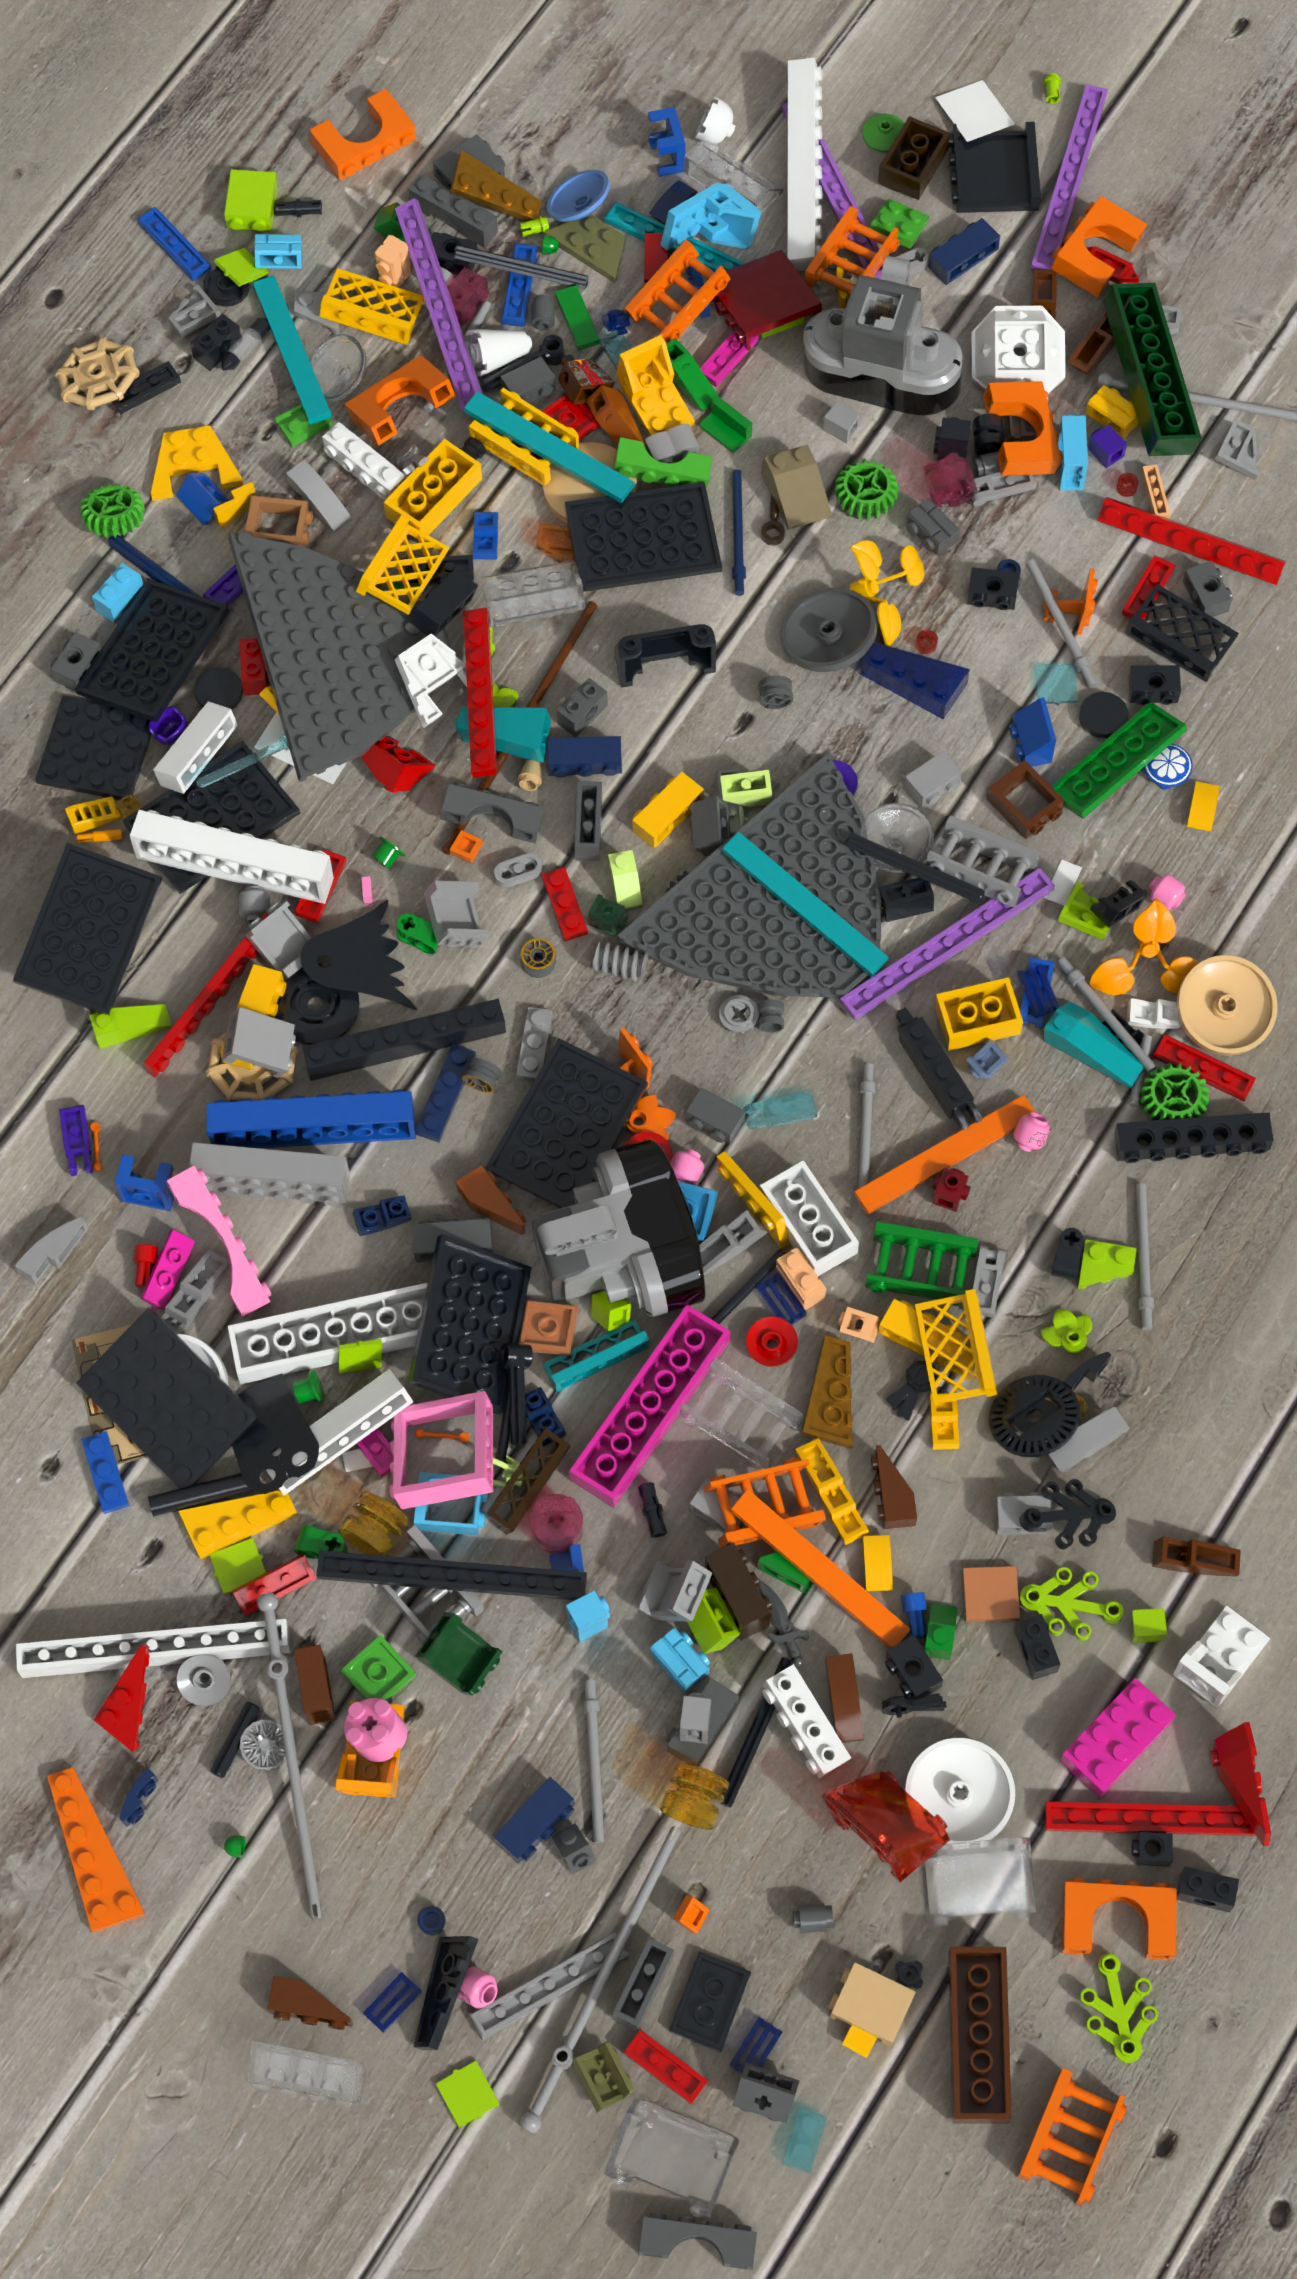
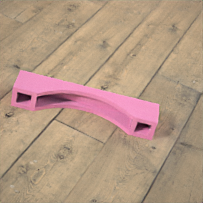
(192, 1193)

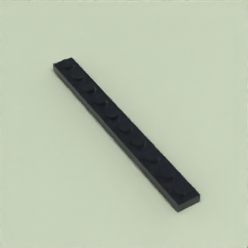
(451, 1575)

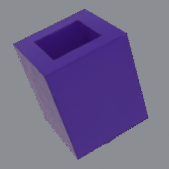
(1107, 446)

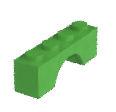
(635, 462)

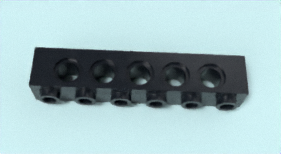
(1255, 1125)

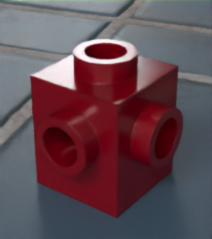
(950, 1189)

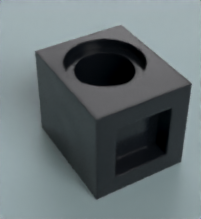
(1164, 1843)

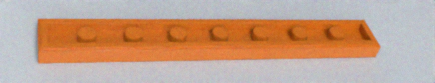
(942, 1155)
(819, 1569)

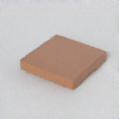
(549, 1327)
(991, 1594)

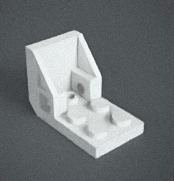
(1221, 1656)

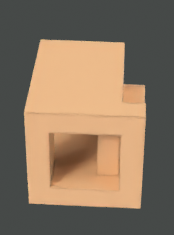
(870, 1324)

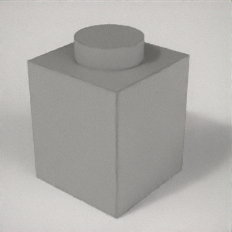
(841, 421)

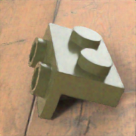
(603, 2076)

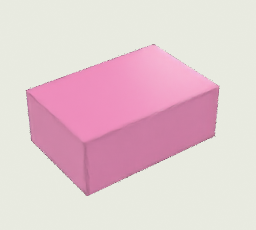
(367, 889)

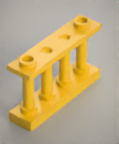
(520, 457)

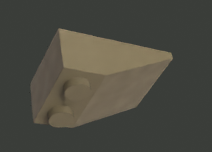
(796, 486)

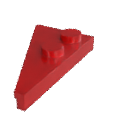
(123, 1708)

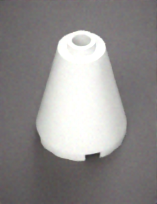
(496, 348)

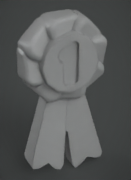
(409, 457)

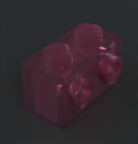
(467, 293)

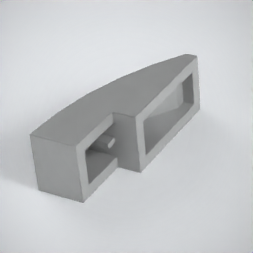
(319, 496)
(731, 1240)
(51, 1250)
(1090, 1439)

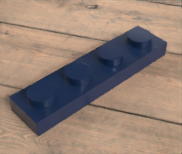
(444, 1094)

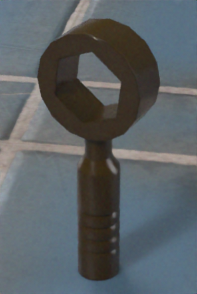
(773, 524)

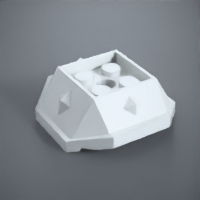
(1014, 328)

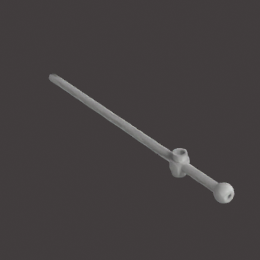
(1108, 380)
(268, 1603)
(531, 2120)

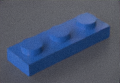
(105, 1472)

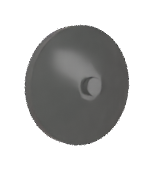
(829, 629)

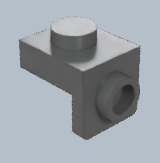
(574, 1848)

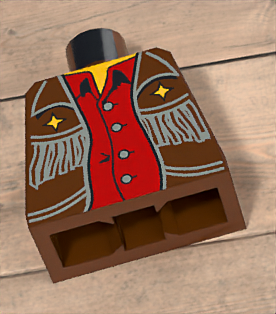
(582, 378)

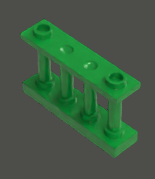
(913, 1239)

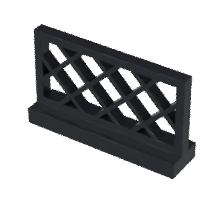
(1168, 645)

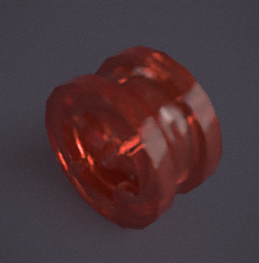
(1127, 478)
(920, 644)

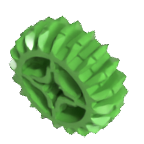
(863, 481)
(112, 510)
(1162, 1081)

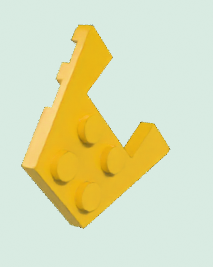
(191, 452)

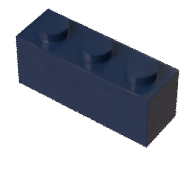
(963, 251)
(584, 756)
(535, 1821)

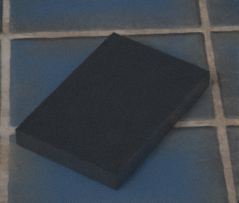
(710, 2001)

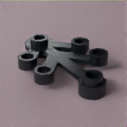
(1072, 1513)

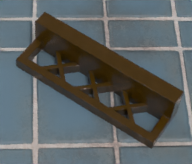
(532, 1488)

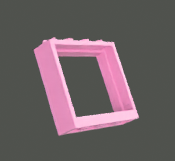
(452, 1487)

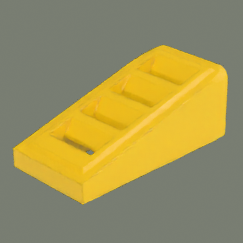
(89, 807)

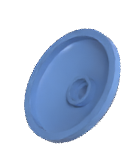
(578, 196)

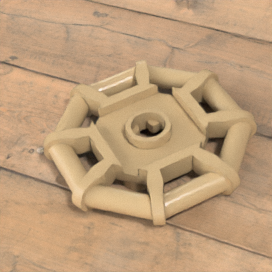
(93, 358)
(245, 1077)

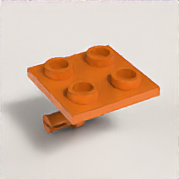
(1082, 607)
(635, 1060)

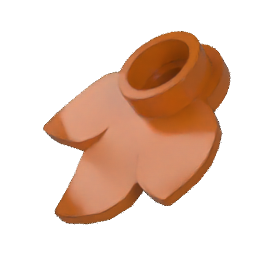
(654, 1118)

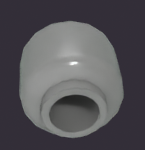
(253, 903)

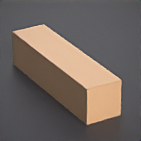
(1155, 491)

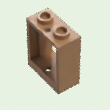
(279, 506)

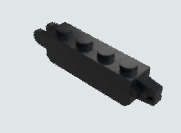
(936, 1068)

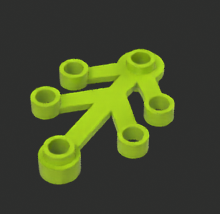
(1068, 1604)
(1119, 2013)

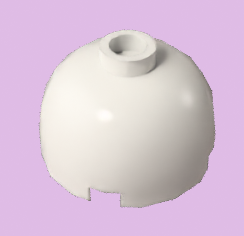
(716, 123)

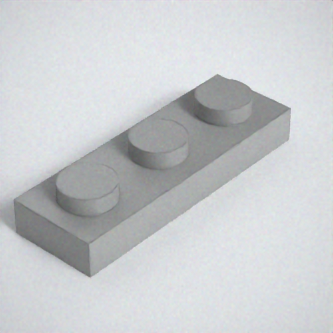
(534, 1043)

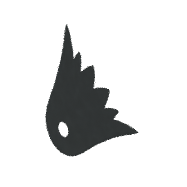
(357, 958)

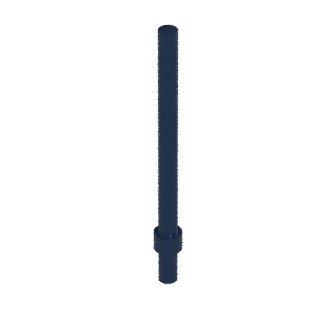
(738, 569)

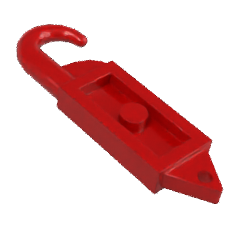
(1123, 269)

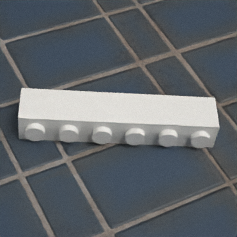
(350, 1423)

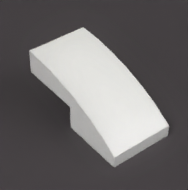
(1153, 1015)

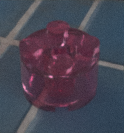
(950, 481)
(556, 1508)

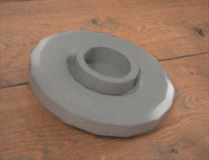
(263, 1745)

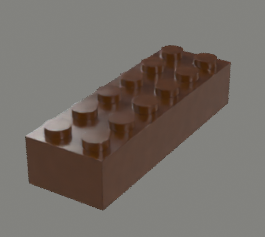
(979, 2035)

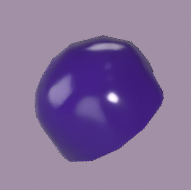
(169, 726)

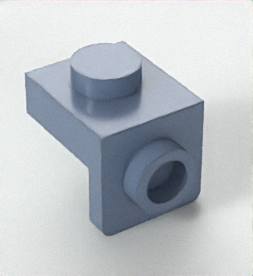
(987, 1060)

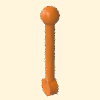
(95, 1128)
(463, 1437)

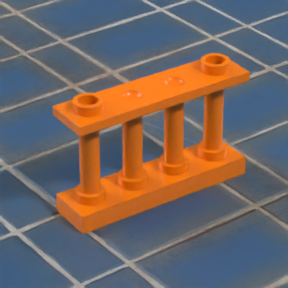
(838, 240)
(663, 279)
(806, 1519)
(1045, 2140)

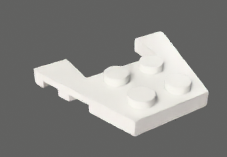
(424, 670)

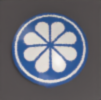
(1170, 767)

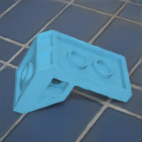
(729, 213)

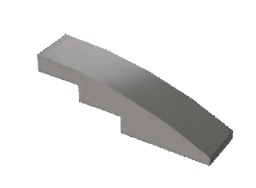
(195, 1291)

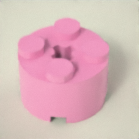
(375, 1729)

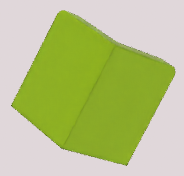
(610, 1315)
(1149, 1625)

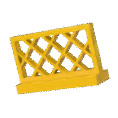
(366, 317)
(384, 560)
(978, 1342)

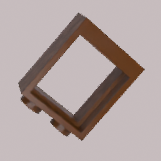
(1009, 782)
(314, 1684)

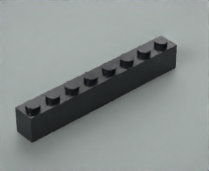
(404, 1039)

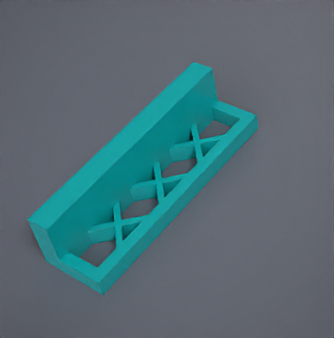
(599, 1360)

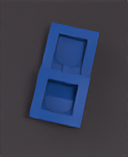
(485, 535)

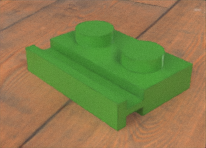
(297, 428)

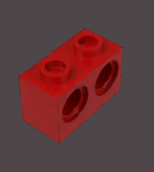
(253, 671)

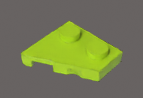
(1079, 916)
(1105, 1262)

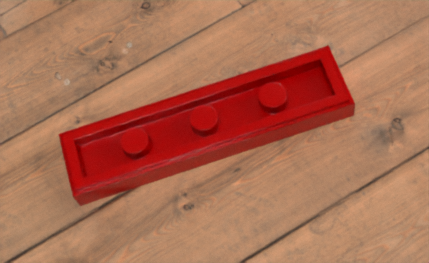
(1211, 1069)

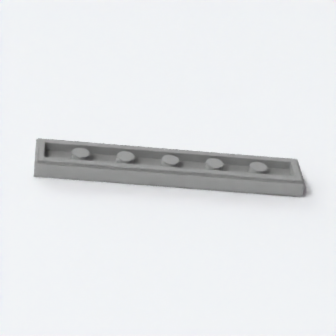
(544, 1988)

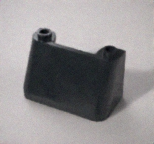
(692, 641)

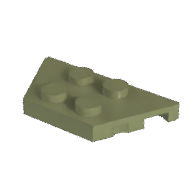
(592, 244)

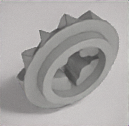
(739, 1003)

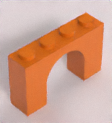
(349, 157)
(1101, 220)
(414, 378)
(1030, 403)
(1153, 1903)

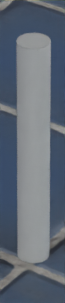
(1136, 1088)

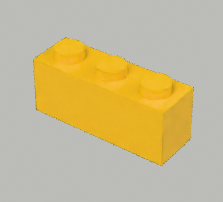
(666, 809)

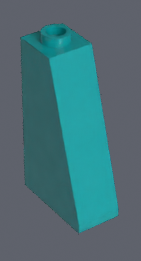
(517, 731)

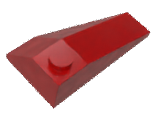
(395, 766)
(1235, 1765)

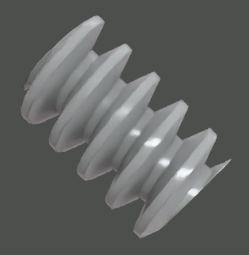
(620, 962)

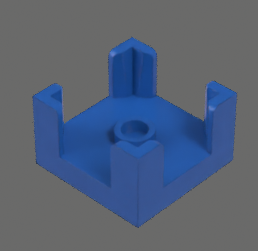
(668, 141)
(143, 1191)

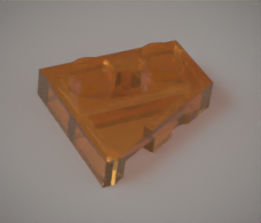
(555, 542)

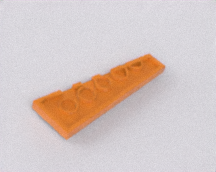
(99, 1874)

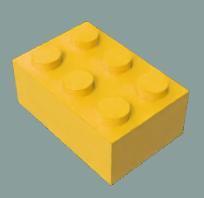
(978, 1014)

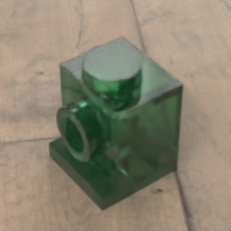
(609, 923)

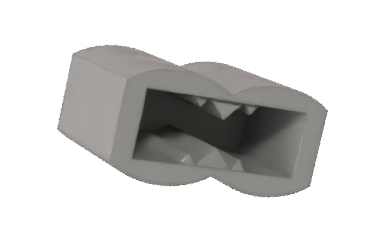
(672, 445)

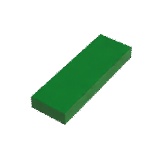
(577, 317)

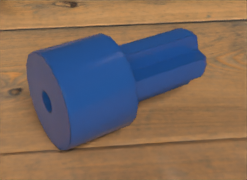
(914, 1605)

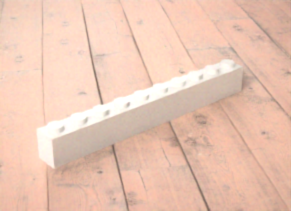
(803, 161)
(165, 1648)

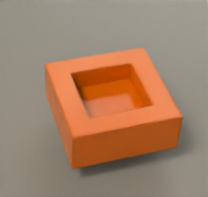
(466, 846)
(691, 1914)

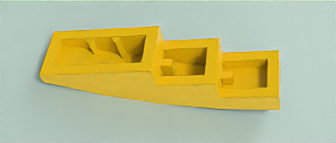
(832, 1492)

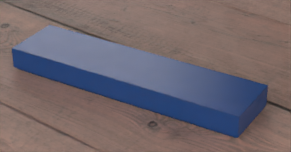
(174, 244)
(519, 288)

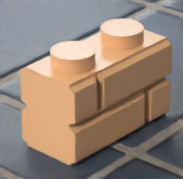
(393, 261)
(801, 1278)

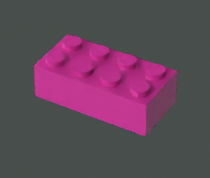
(1117, 1738)

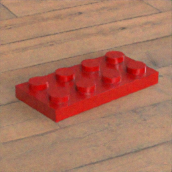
(574, 416)

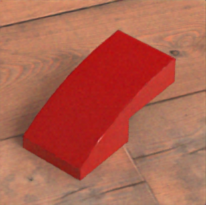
(654, 255)

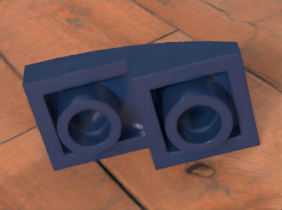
(671, 198)
(383, 1216)
(541, 1415)
(133, 1807)

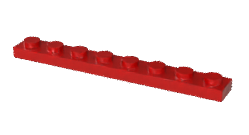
(1191, 540)
(480, 692)
(201, 1006)
(1146, 1818)

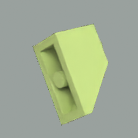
(747, 788)
(625, 879)

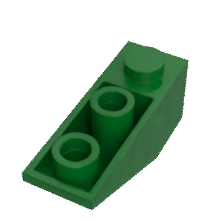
(689, 376)

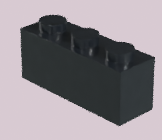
(443, 603)

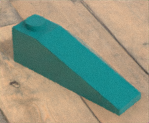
(1089, 1041)

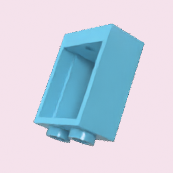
(1073, 444)
(421, 1513)

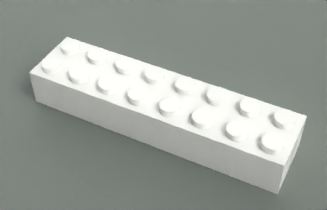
(232, 856)
(312, 1335)

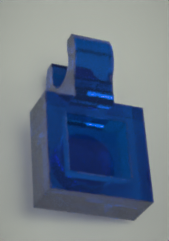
(617, 321)

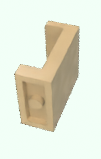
(871, 2003)

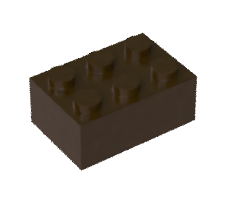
(913, 158)
(739, 1590)

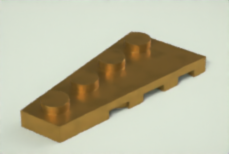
(487, 187)
(830, 1398)

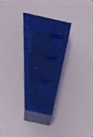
(916, 678)

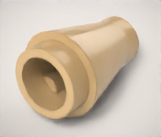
(530, 775)

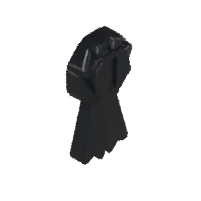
(917, 1383)
(902, 1705)

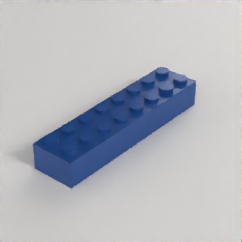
(312, 1120)

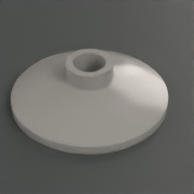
(202, 1691)

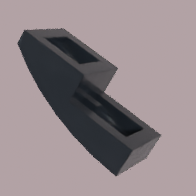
(1090, 1369)

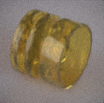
(376, 1520)
(696, 1791)

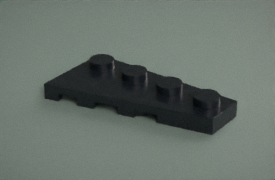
(445, 1981)

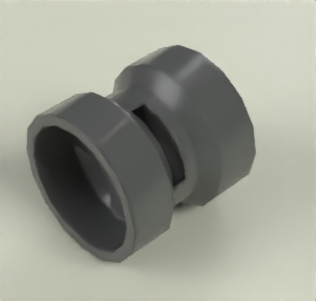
(771, 1015)

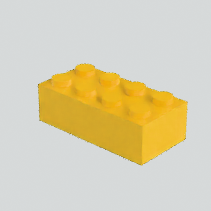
(434, 488)

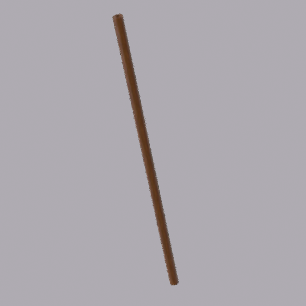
(533, 703)

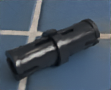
(298, 207)
(652, 1510)

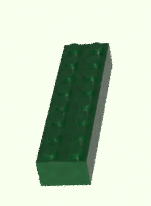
(1152, 369)

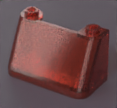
(887, 1821)

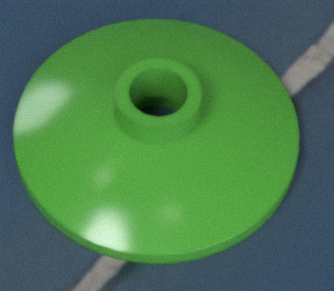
(878, 137)

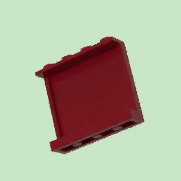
(764, 297)

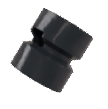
(988, 433)

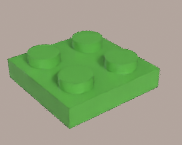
(907, 220)
(378, 1671)

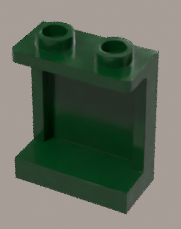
(458, 1654)

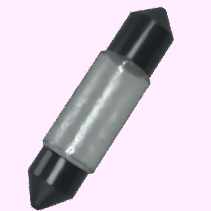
(245, 344)

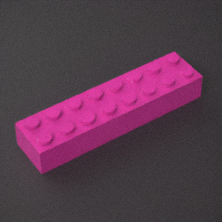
(649, 1406)

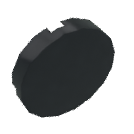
(223, 290)
(219, 687)
(1103, 714)

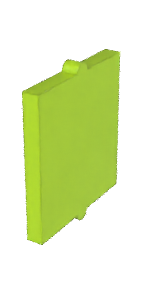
(240, 267)
(360, 1356)
(237, 1565)
(467, 2094)

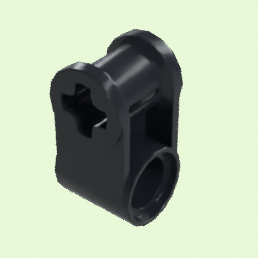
(1068, 1258)

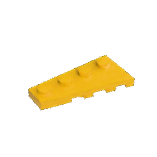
(754, 1199)
(231, 1521)

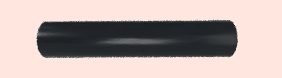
(198, 1494)

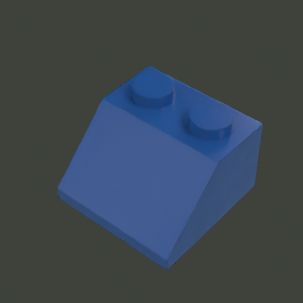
(1033, 734)

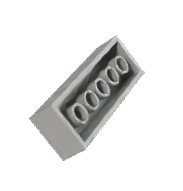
(273, 1173)

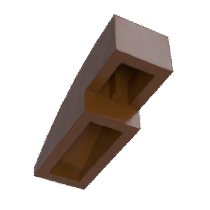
(1045, 290)
(1093, 347)
(1196, 1557)
(844, 1697)

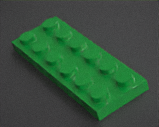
(1118, 759)

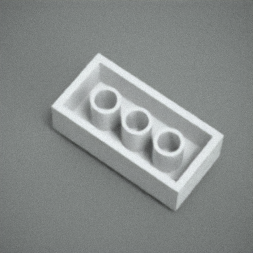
(810, 1218)

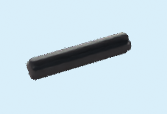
(232, 1742)

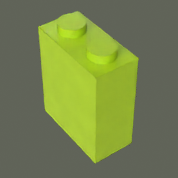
(251, 200)

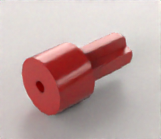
(144, 1257)

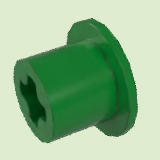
(387, 853)
(309, 1389)

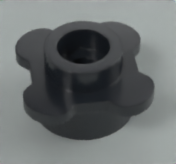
(912, 1967)

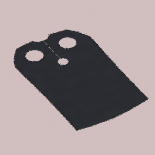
(279, 1426)

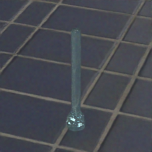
(243, 762)

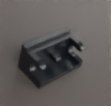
(906, 899)
(1119, 904)

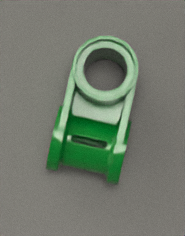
(419, 934)
(313, 1540)

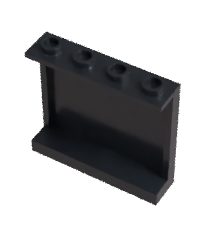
(995, 171)

